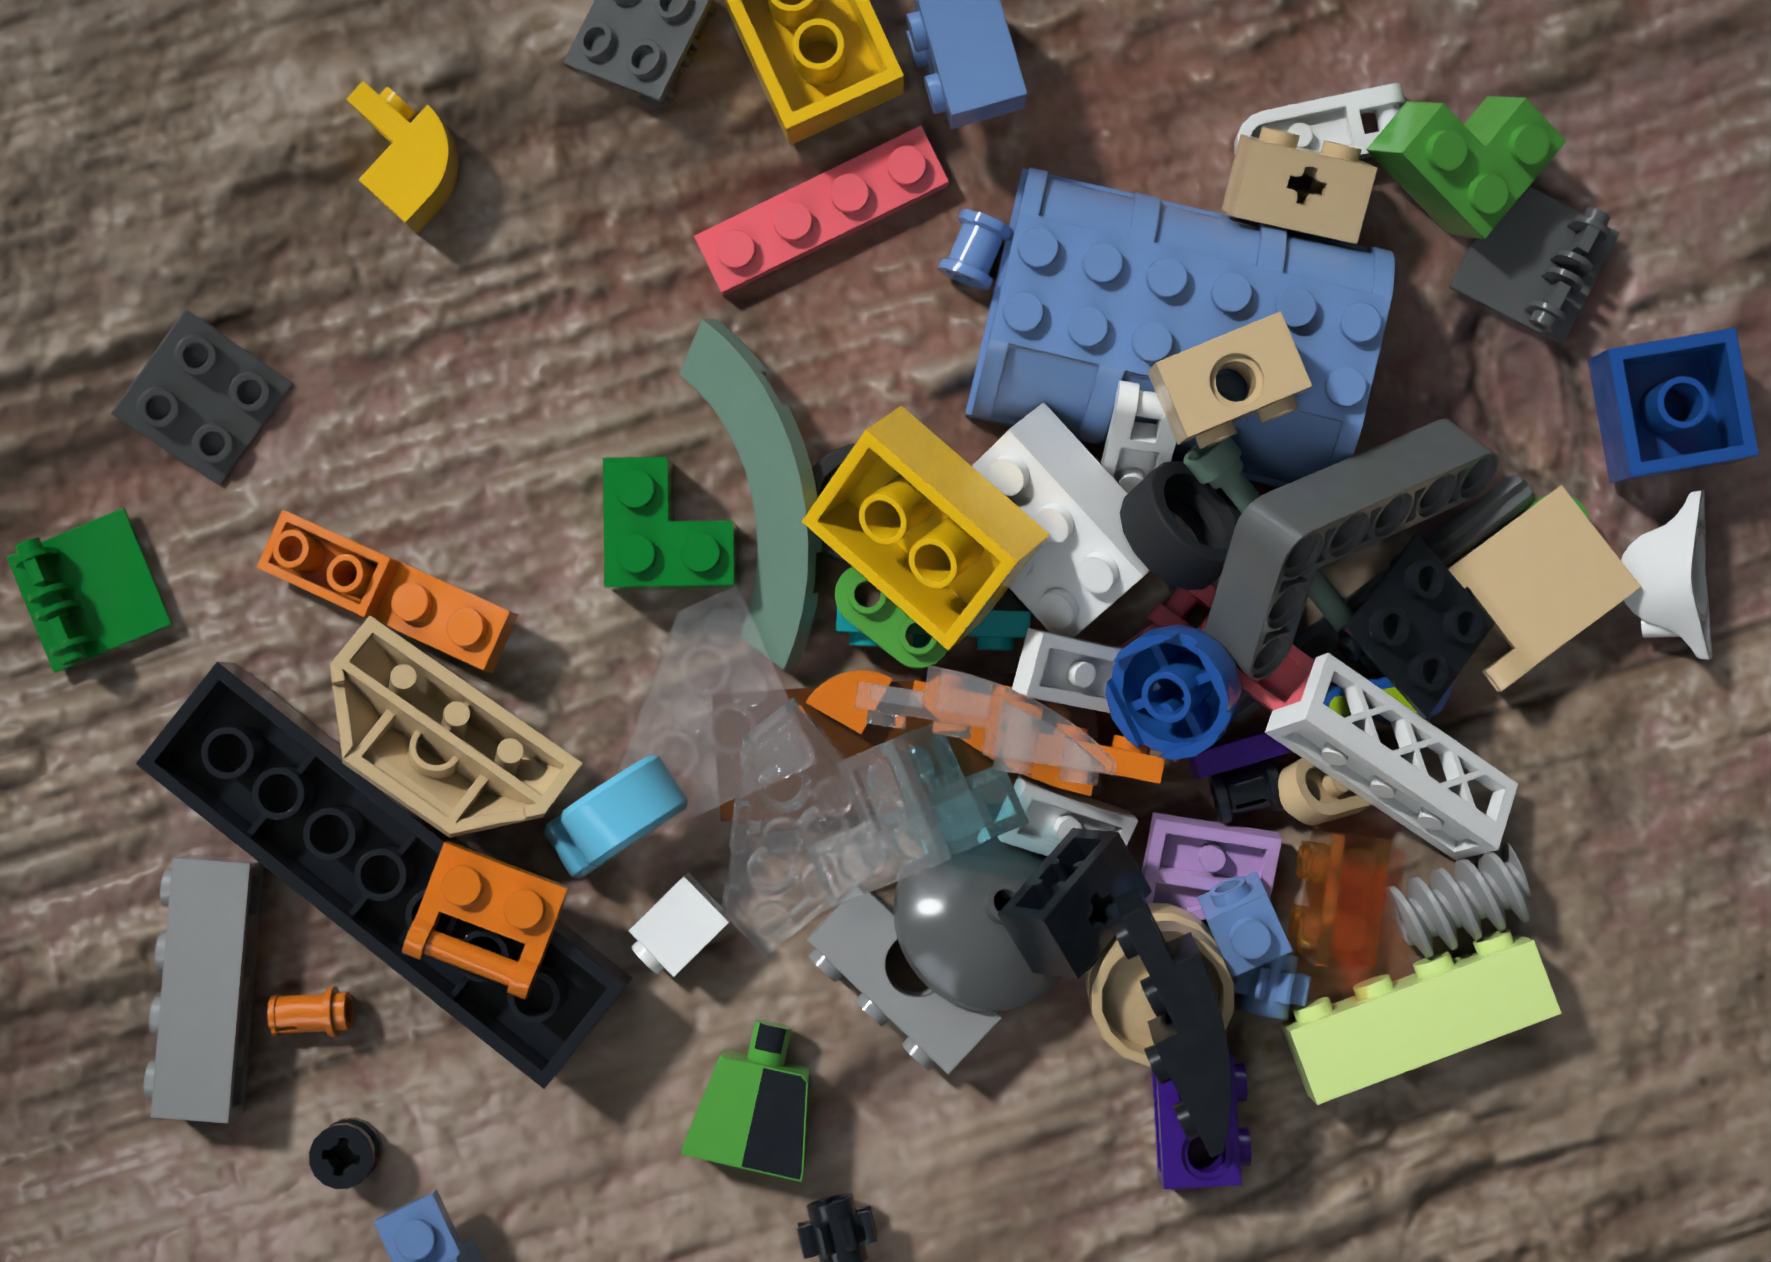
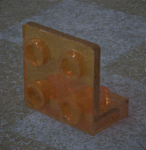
(1340, 897)

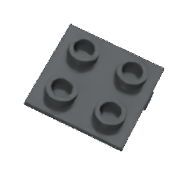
(640, 44)
(1538, 263)
(201, 397)

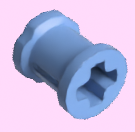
(975, 249)

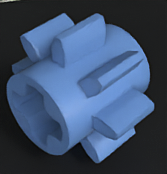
(1273, 987)

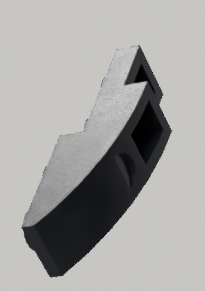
(1188, 1023)

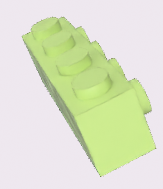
(1420, 1016)

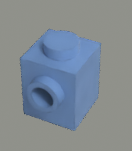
(1244, 923)

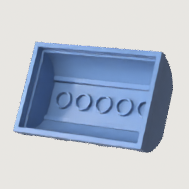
(1122, 279)

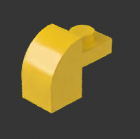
(419, 165)

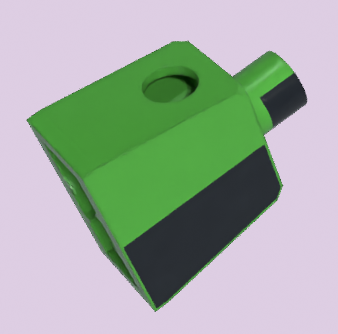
(755, 1108)

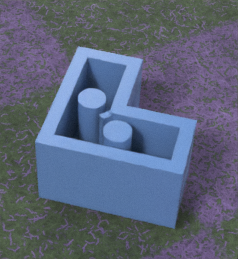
(967, 59)

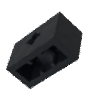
(1069, 903)

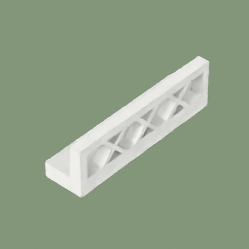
(1381, 775)

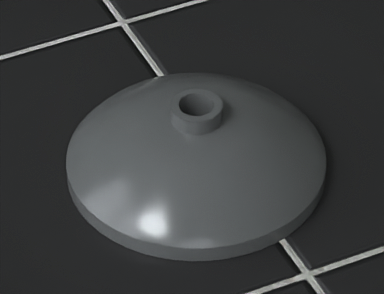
(955, 933)

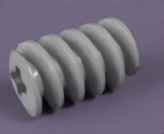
(1460, 900)

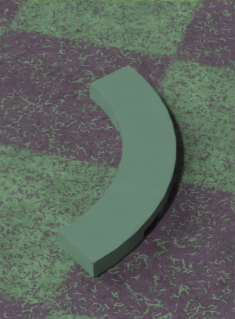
(778, 480)

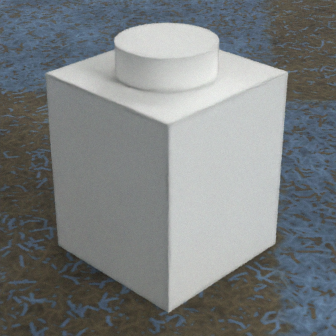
(678, 926)

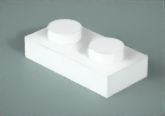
(1065, 670)
(1056, 811)

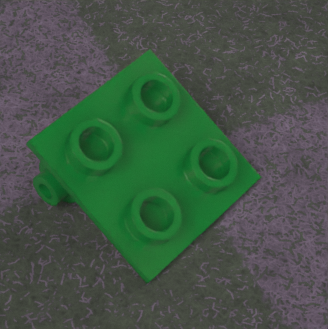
(88, 590)

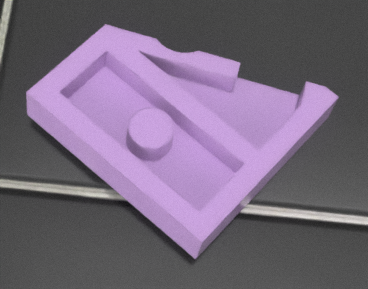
(1194, 855)

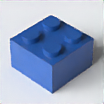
(1673, 405)

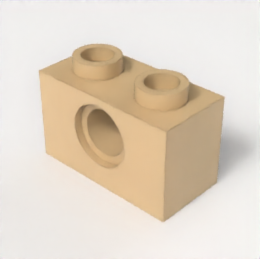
(1259, 352)

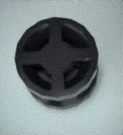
(351, 1140)

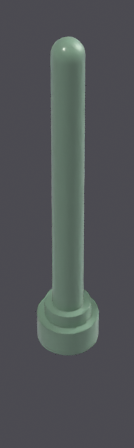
(1222, 469)

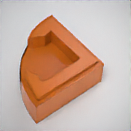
(838, 696)

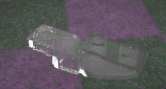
(1014, 725)

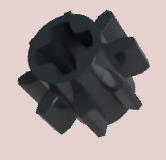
(837, 1230)

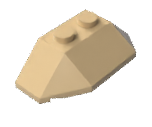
(439, 739)

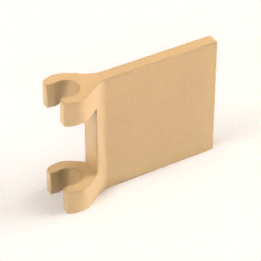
(1543, 582)

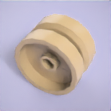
(1116, 990)

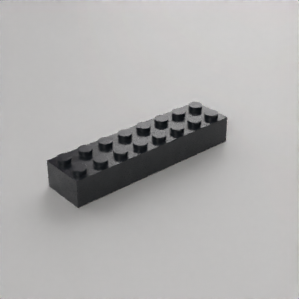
(365, 863)

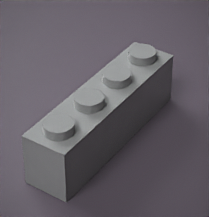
(205, 988)

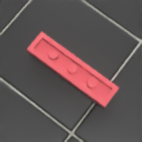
(822, 210)

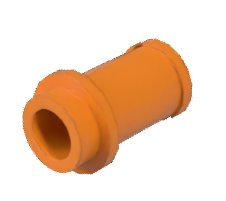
(310, 1013)

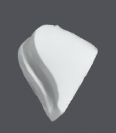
(1673, 578)

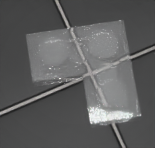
(895, 831)

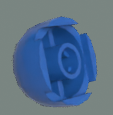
(1174, 691)

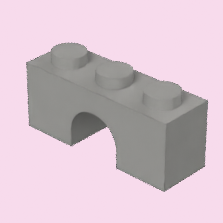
(855, 944)

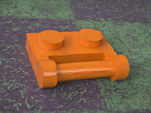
(493, 898)

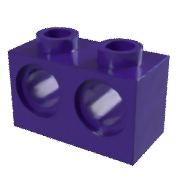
(1171, 1143)

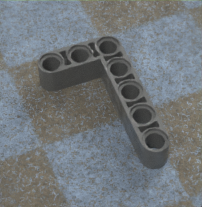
(1328, 517)

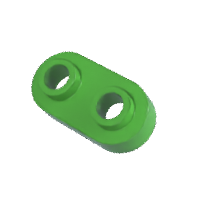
(883, 623)

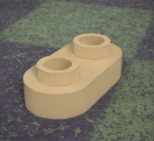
(1315, 796)

